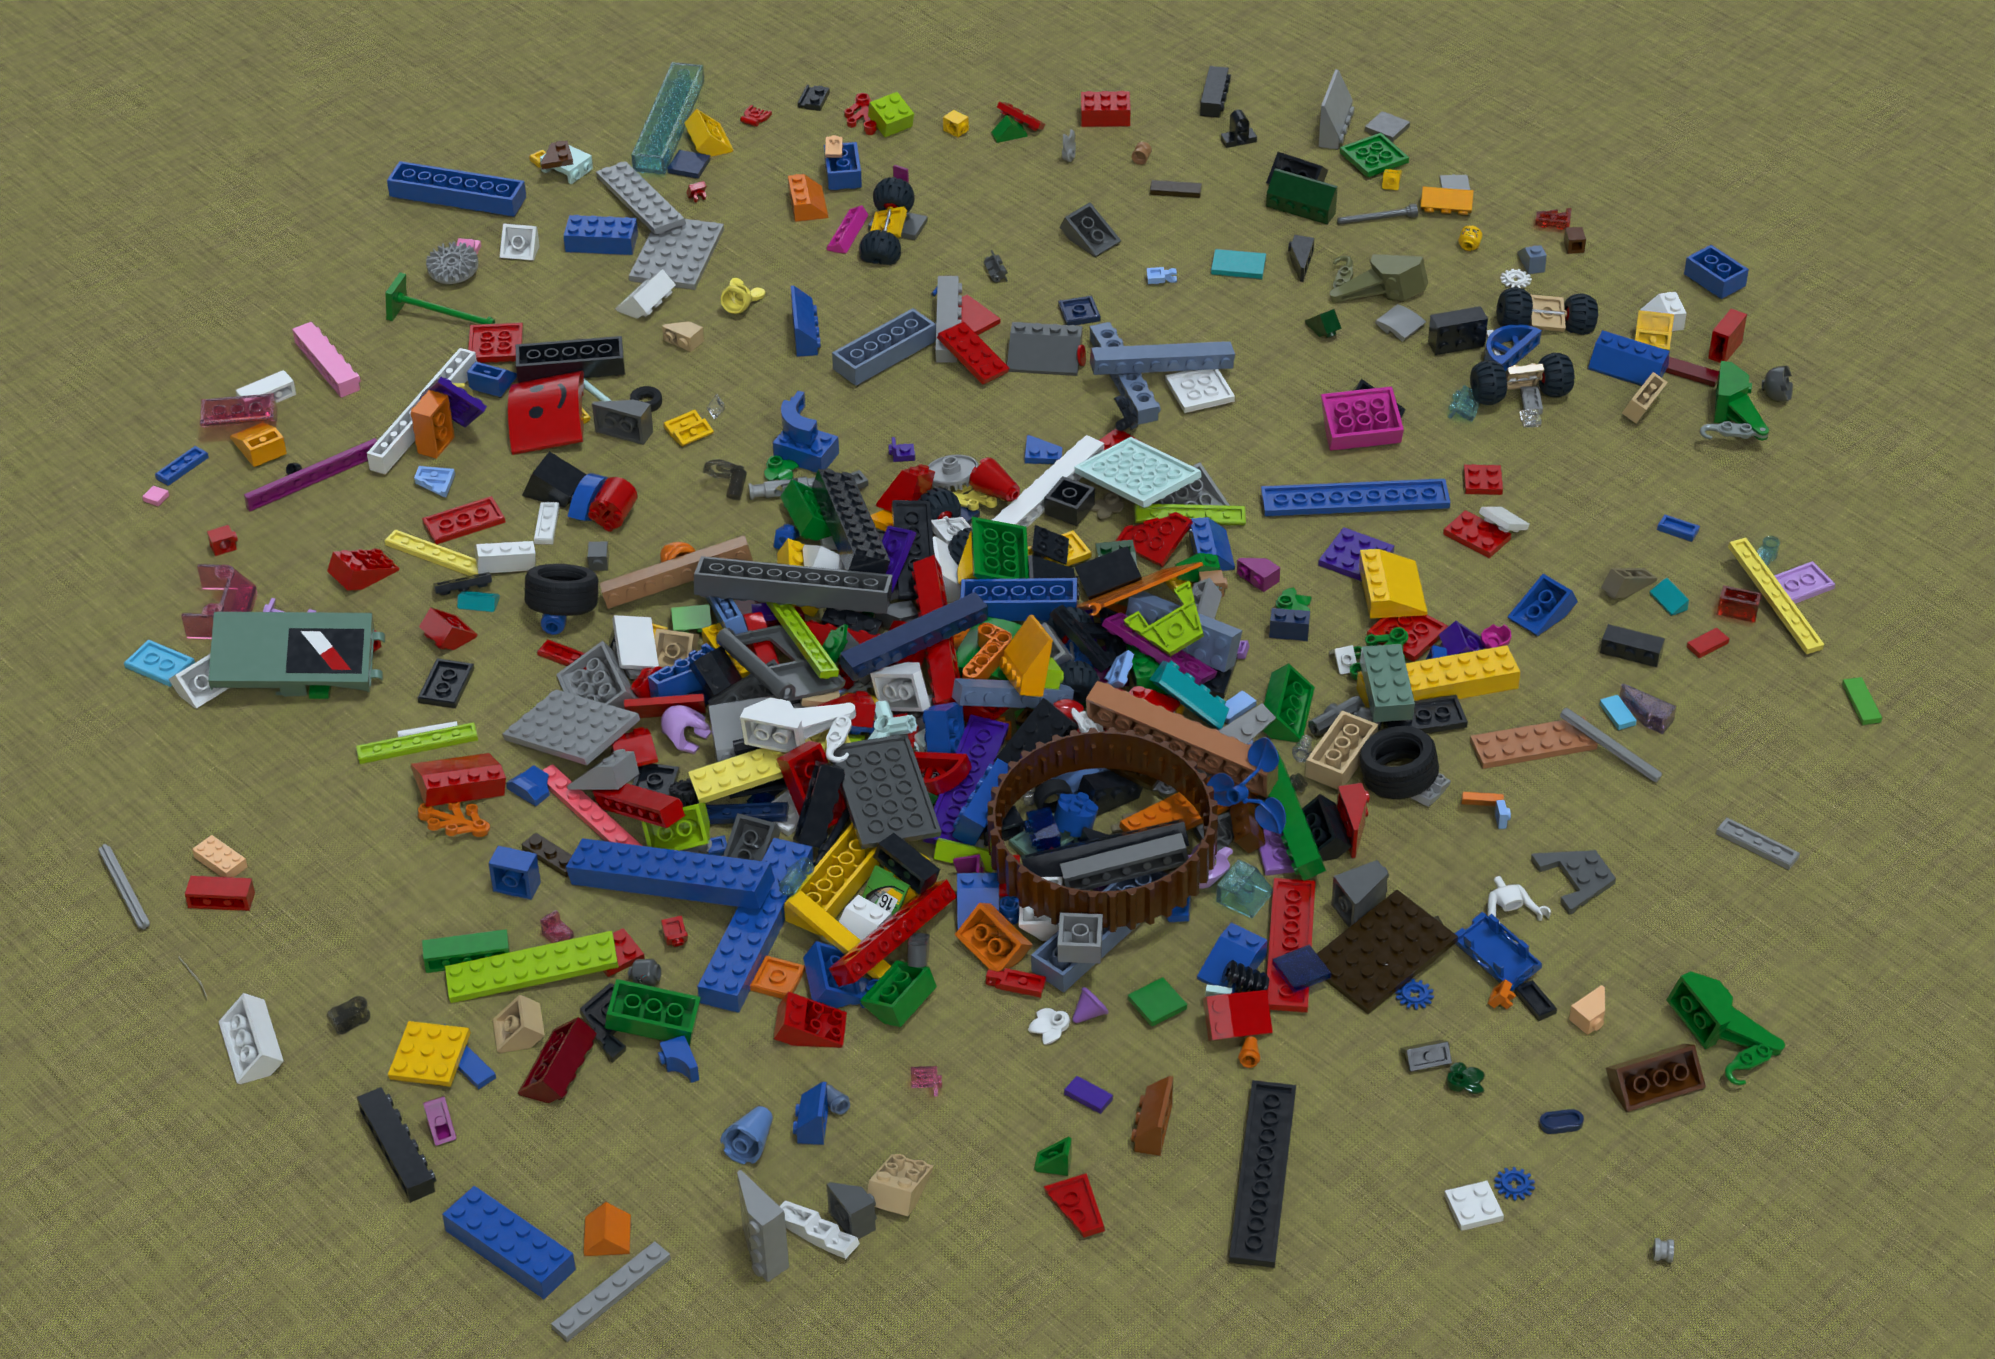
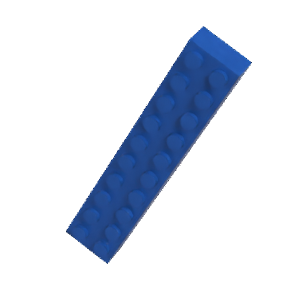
(670, 873)
(749, 936)

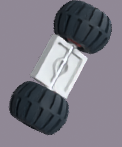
(947, 521)

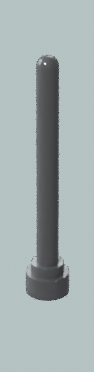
(1411, 210)

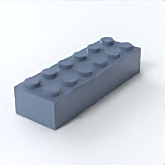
(884, 346)
(1215, 649)

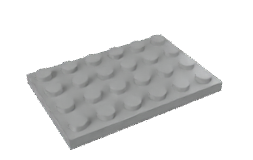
(679, 252)
(571, 727)

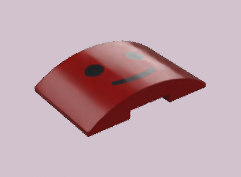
(546, 412)

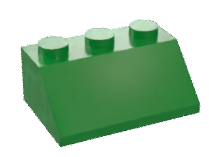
(899, 993)

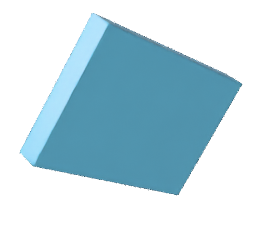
(158, 662)

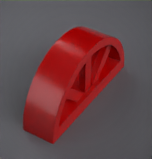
(950, 766)

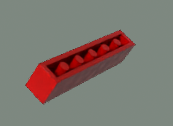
(641, 804)

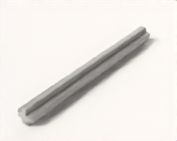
(1611, 745)
(124, 887)

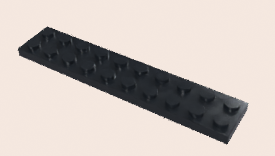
(1263, 1174)

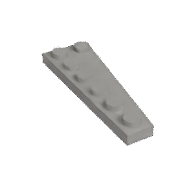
(1247, 726)

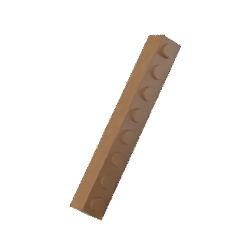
(668, 573)

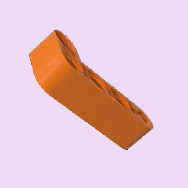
(993, 642)

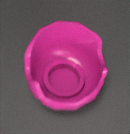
(1495, 636)

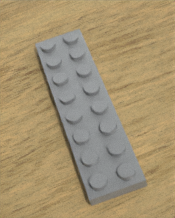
(640, 197)

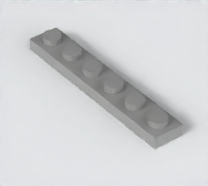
(610, 1291)

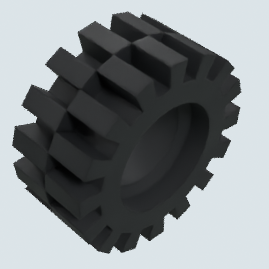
(684, 791)

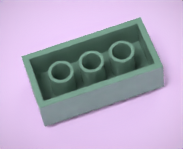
(1387, 683)

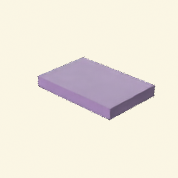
(1805, 582)

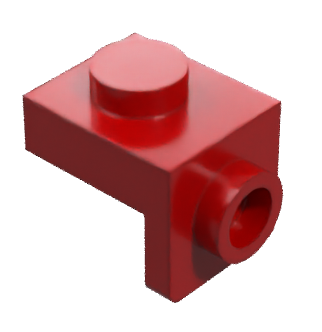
(674, 931)

